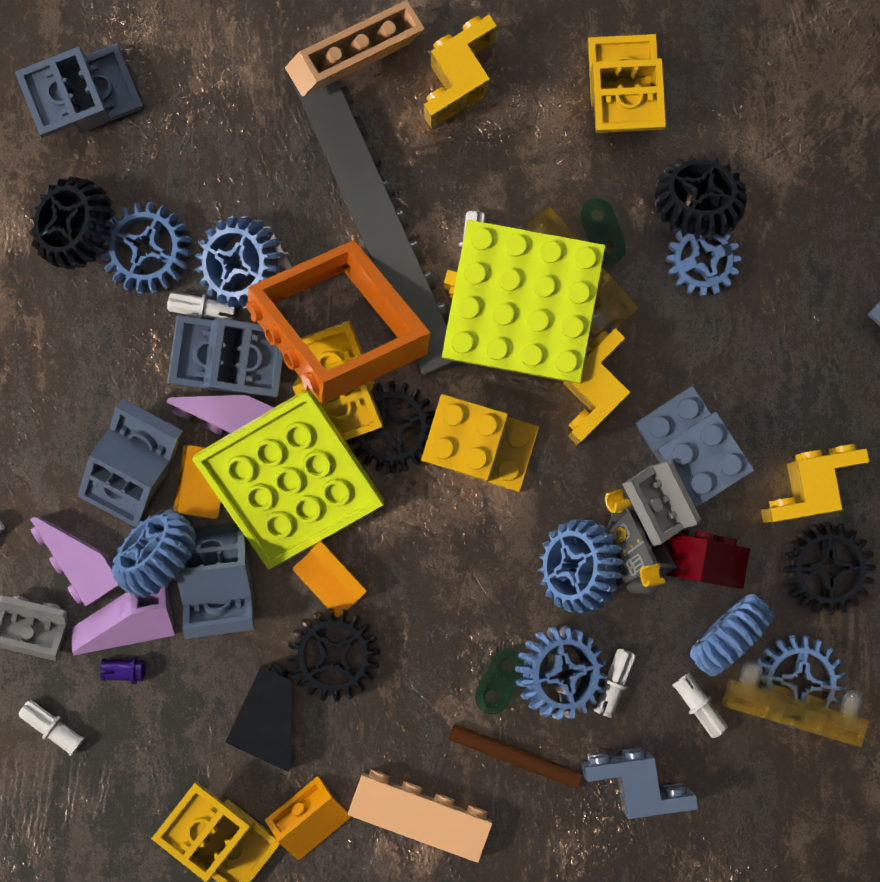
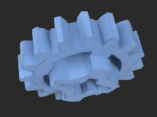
(708, 273)

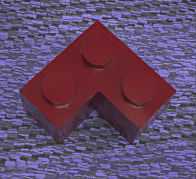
(708, 559)

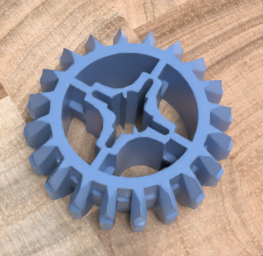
(152, 235)
(215, 257)
(153, 553)
(572, 564)
(732, 635)
(552, 646)
(802, 666)

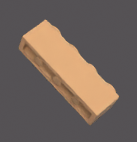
(354, 48)
(420, 816)

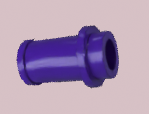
(123, 670)

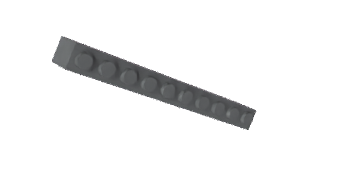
(374, 213)

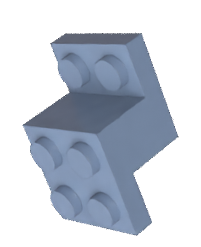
(79, 90)
(224, 357)
(696, 445)
(129, 463)
(217, 584)
(639, 783)

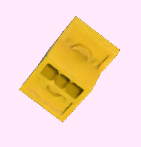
(459, 70)
(626, 83)
(597, 387)
(355, 410)
(480, 443)
(814, 483)
(215, 838)

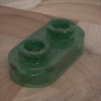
(603, 230)
(500, 681)

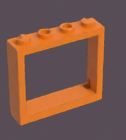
(330, 384)

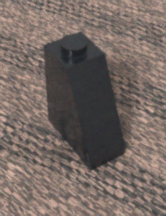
(267, 718)

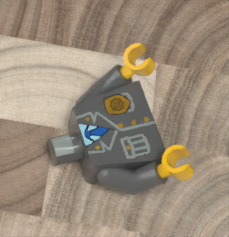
(642, 561)

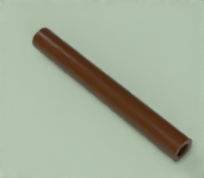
(515, 756)

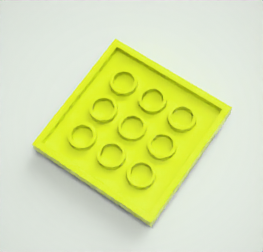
(523, 301)
(288, 479)

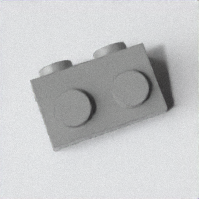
(661, 501)
(32, 627)

